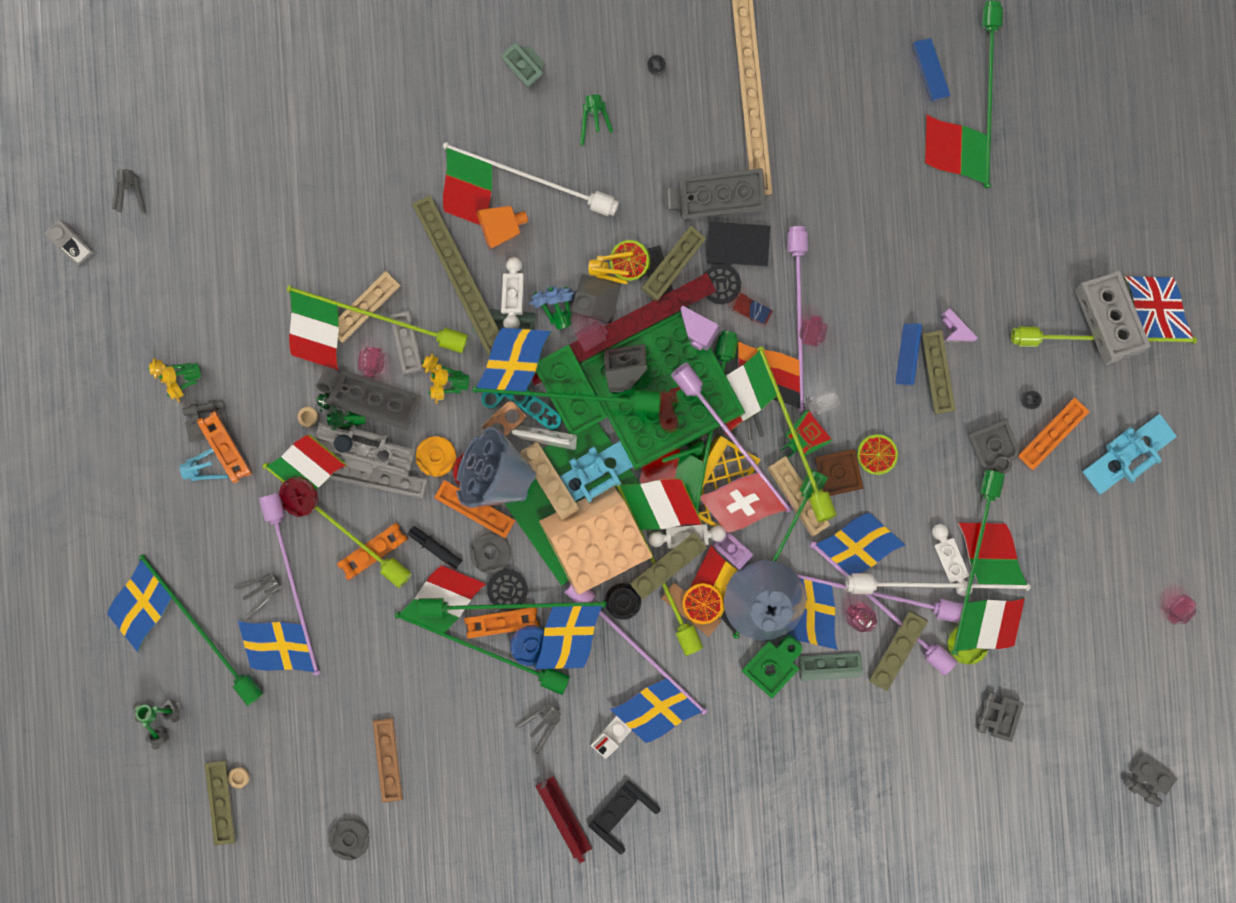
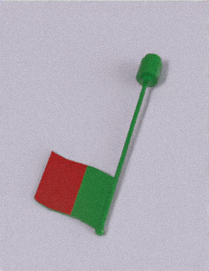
(958, 147)
(688, 467)

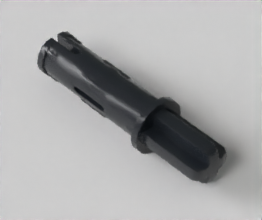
(434, 547)

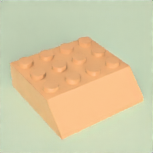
(596, 540)

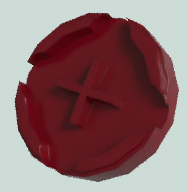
(298, 496)

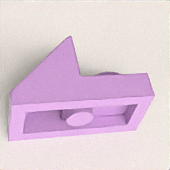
(961, 331)
(733, 550)

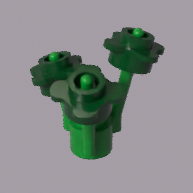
(335, 417)

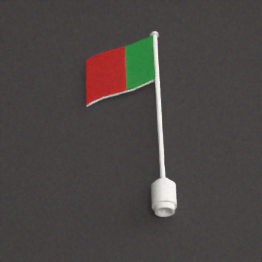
(471, 183)
(995, 566)

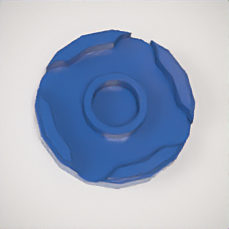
(527, 645)

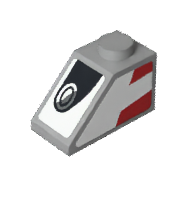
(68, 242)

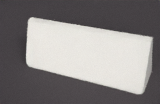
(545, 436)

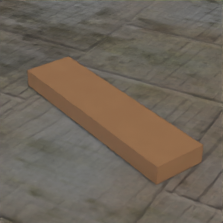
(387, 760)

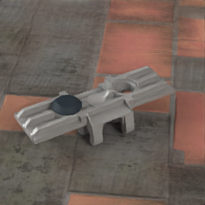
(363, 456)

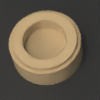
(308, 417)
(239, 777)

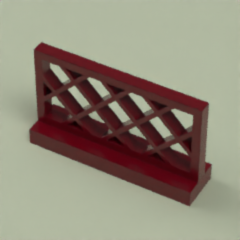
(564, 818)

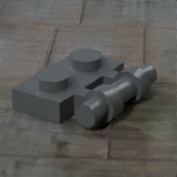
(193, 429)
(1006, 719)
(1152, 774)

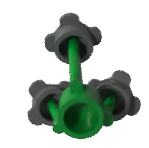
(147, 714)

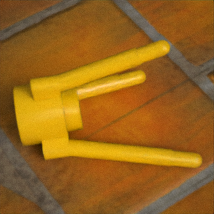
(600, 267)

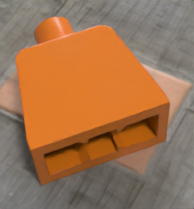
(500, 224)

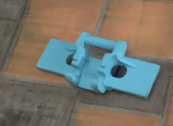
(1124, 449)
(592, 467)

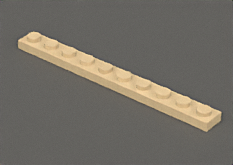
(751, 89)

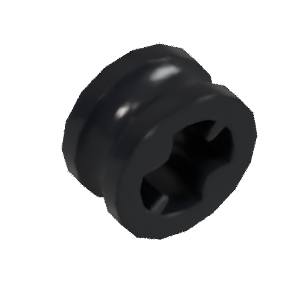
(656, 71)
(1030, 406)

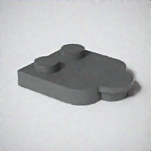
(995, 446)

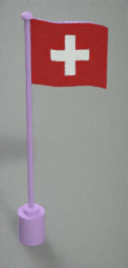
(745, 498)

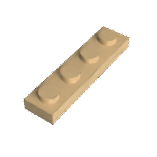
(370, 301)
(550, 481)
(790, 484)

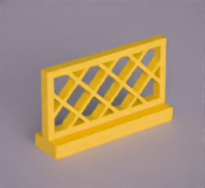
(716, 451)

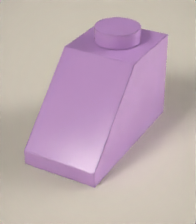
(699, 329)

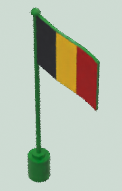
(718, 571)

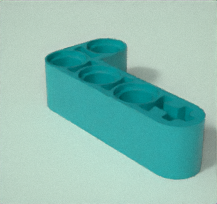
(525, 405)

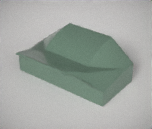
(523, 63)

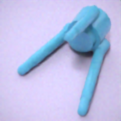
(191, 468)

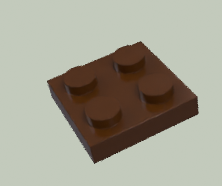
(842, 472)

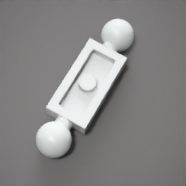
(512, 293)
(675, 535)
(951, 558)

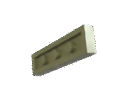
(673, 263)
(938, 372)
(668, 565)
(898, 650)
(220, 802)

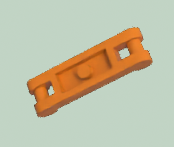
(224, 447)
(379, 545)
(500, 622)

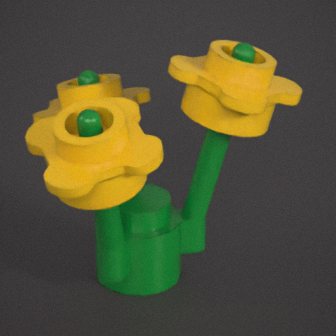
(168, 375)
(440, 377)

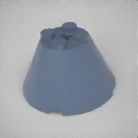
(493, 471)
(764, 600)

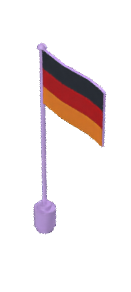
(786, 369)

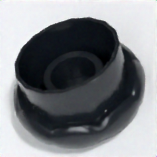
(623, 601)

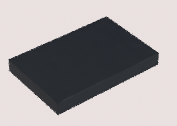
(738, 244)

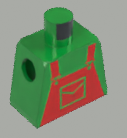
(809, 433)

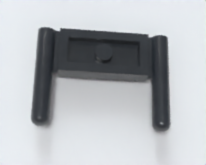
(616, 810)

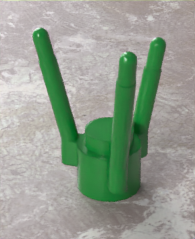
(594, 106)
(695, 448)

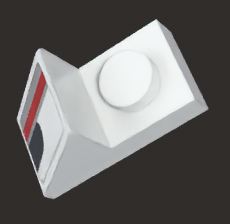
(611, 737)

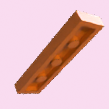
(1053, 434)
(486, 515)

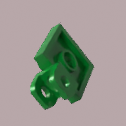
(781, 658)

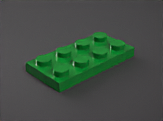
(563, 375)

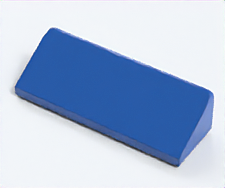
(930, 70)
(908, 354)

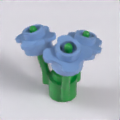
(552, 296)

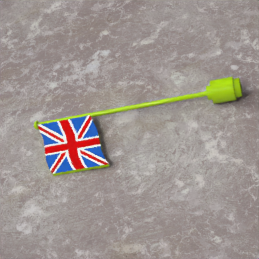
(1157, 306)

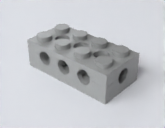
(1103, 327)

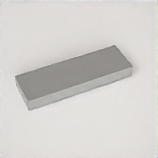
(406, 344)

